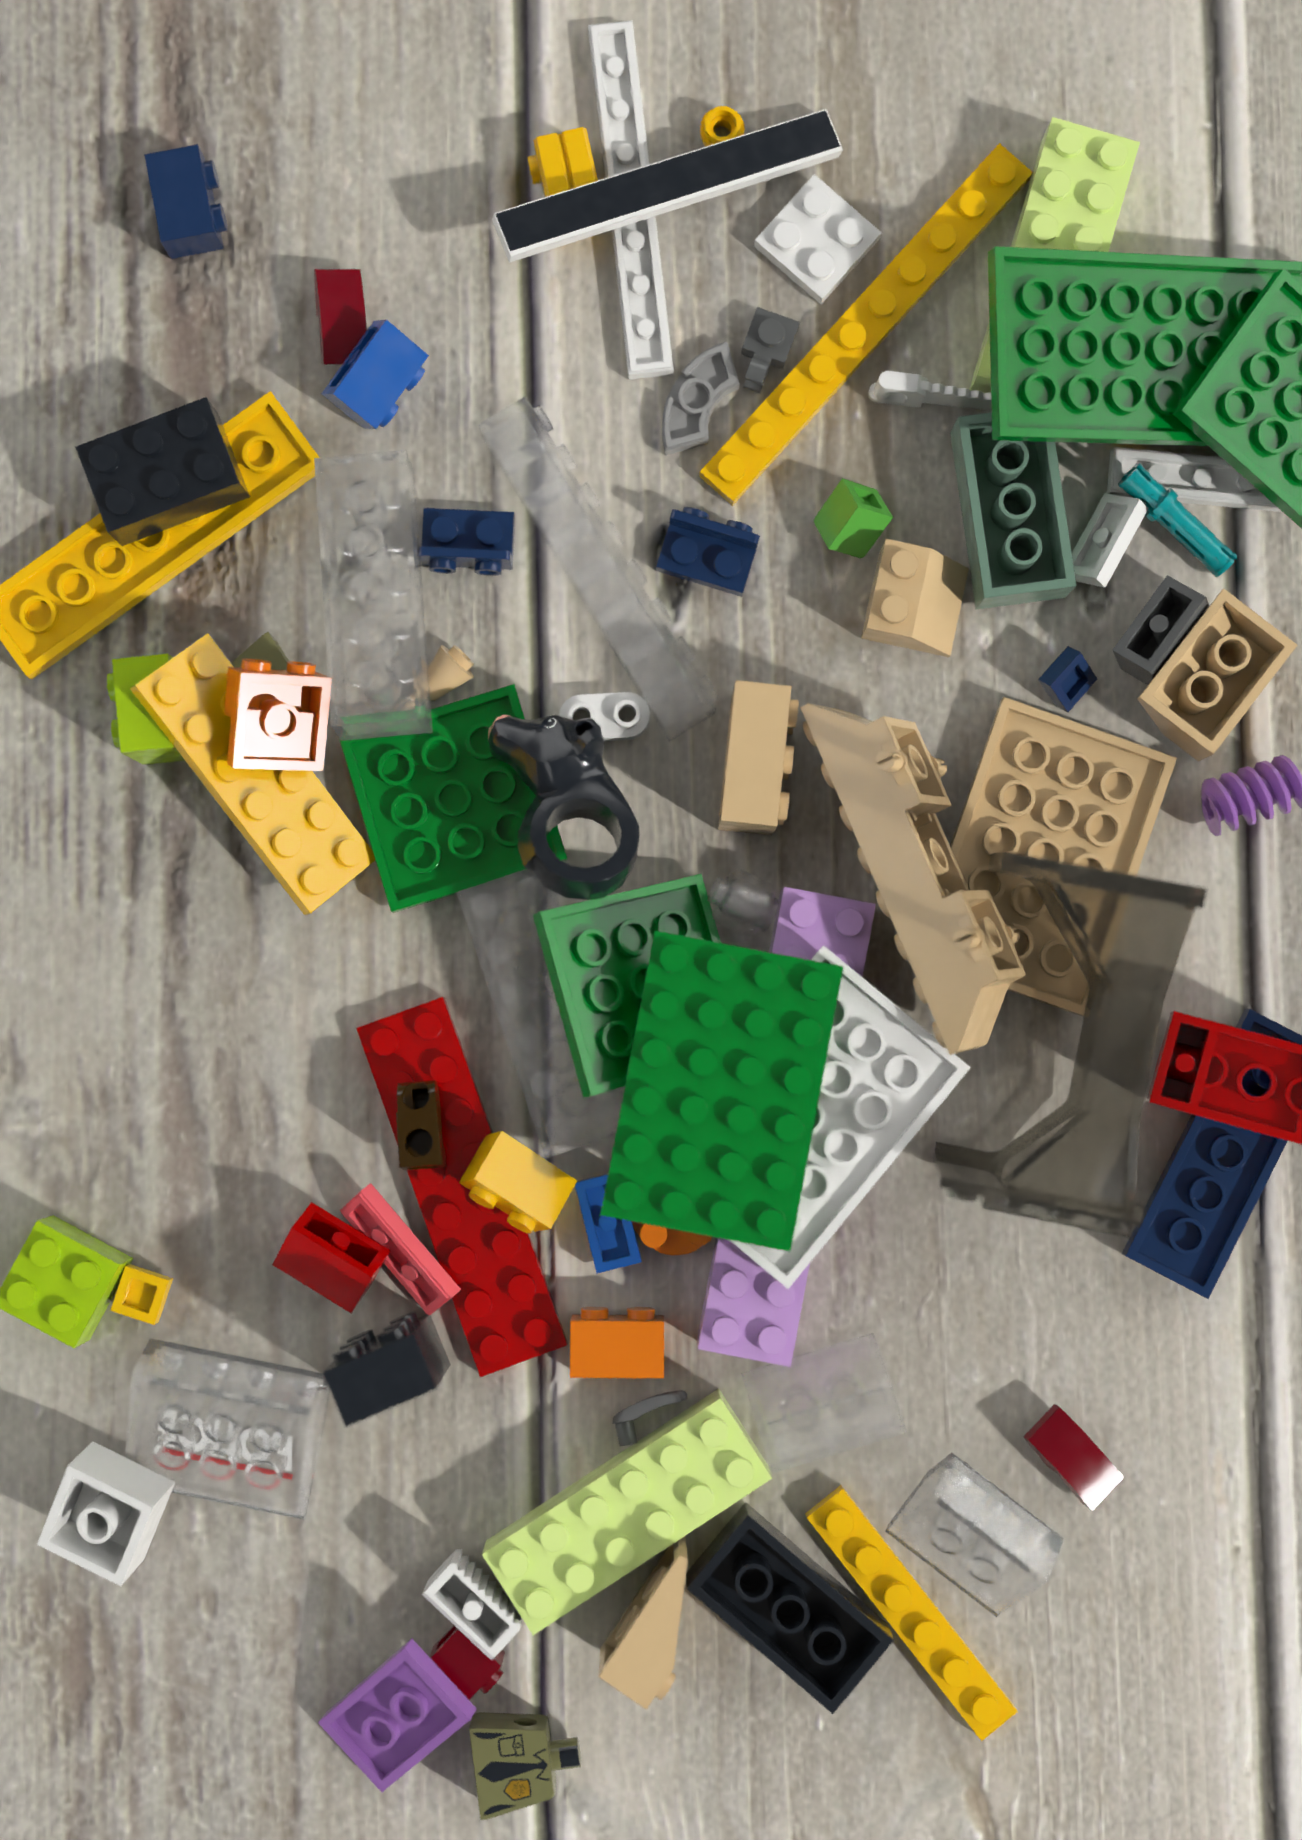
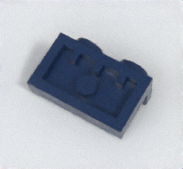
(467, 540)
(708, 551)

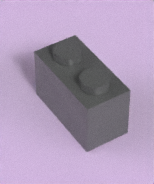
(1159, 629)

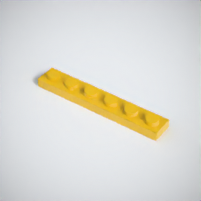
(911, 1612)

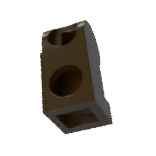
(419, 1126)

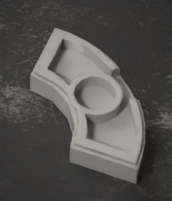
(694, 396)

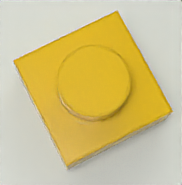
(141, 1294)

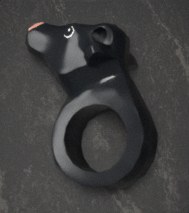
(567, 773)

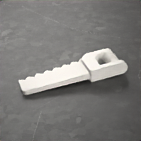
(914, 389)

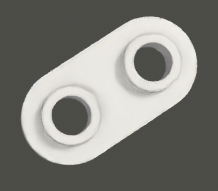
(605, 710)

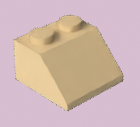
(915, 598)

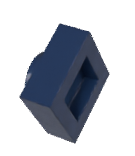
(1067, 679)

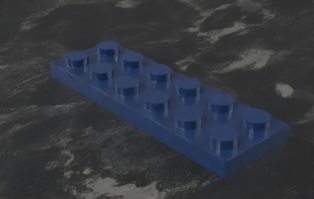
(1208, 1188)

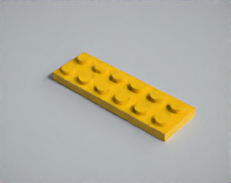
(279, 812)

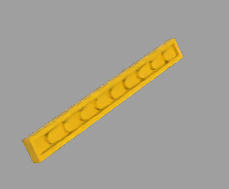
(865, 324)

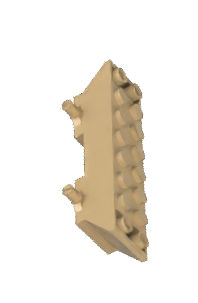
(944, 929)

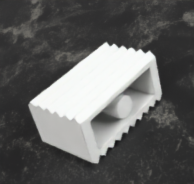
(473, 1603)

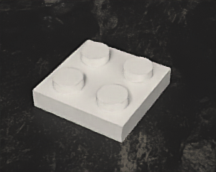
(817, 239)

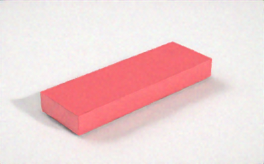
(408, 1256)

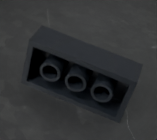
(789, 1607)

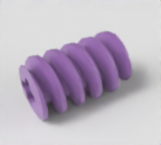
(1250, 791)

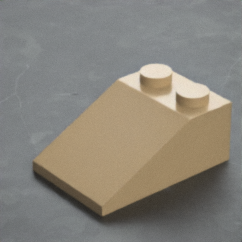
(643, 1643)

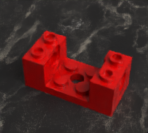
(1204, 1070)

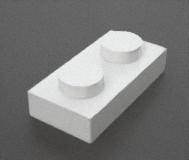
(1106, 538)

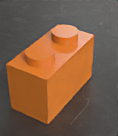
(617, 1344)

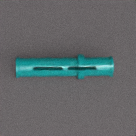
(1177, 520)

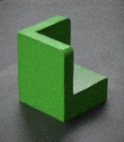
(852, 518)

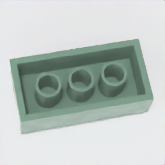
(1011, 516)

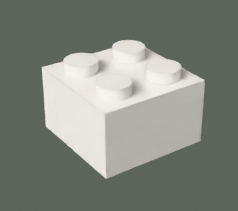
(105, 1513)

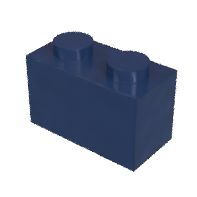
(185, 201)

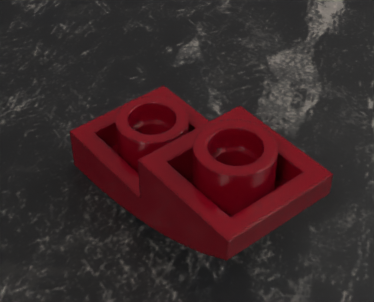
(340, 312)
(1073, 1457)

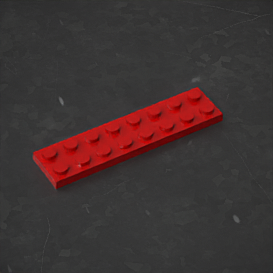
(501, 1281)

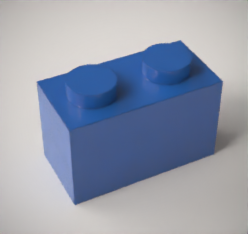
(376, 375)

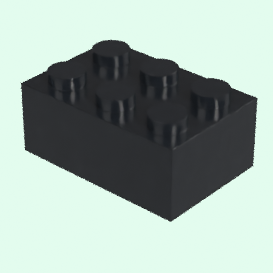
(162, 471)
(386, 1368)

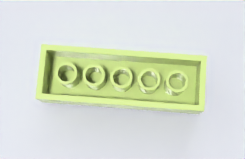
(1070, 200)
(625, 1511)

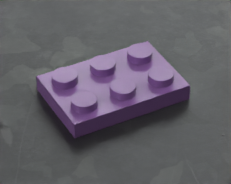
(397, 1715)

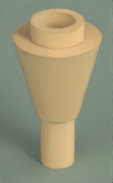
(448, 671)

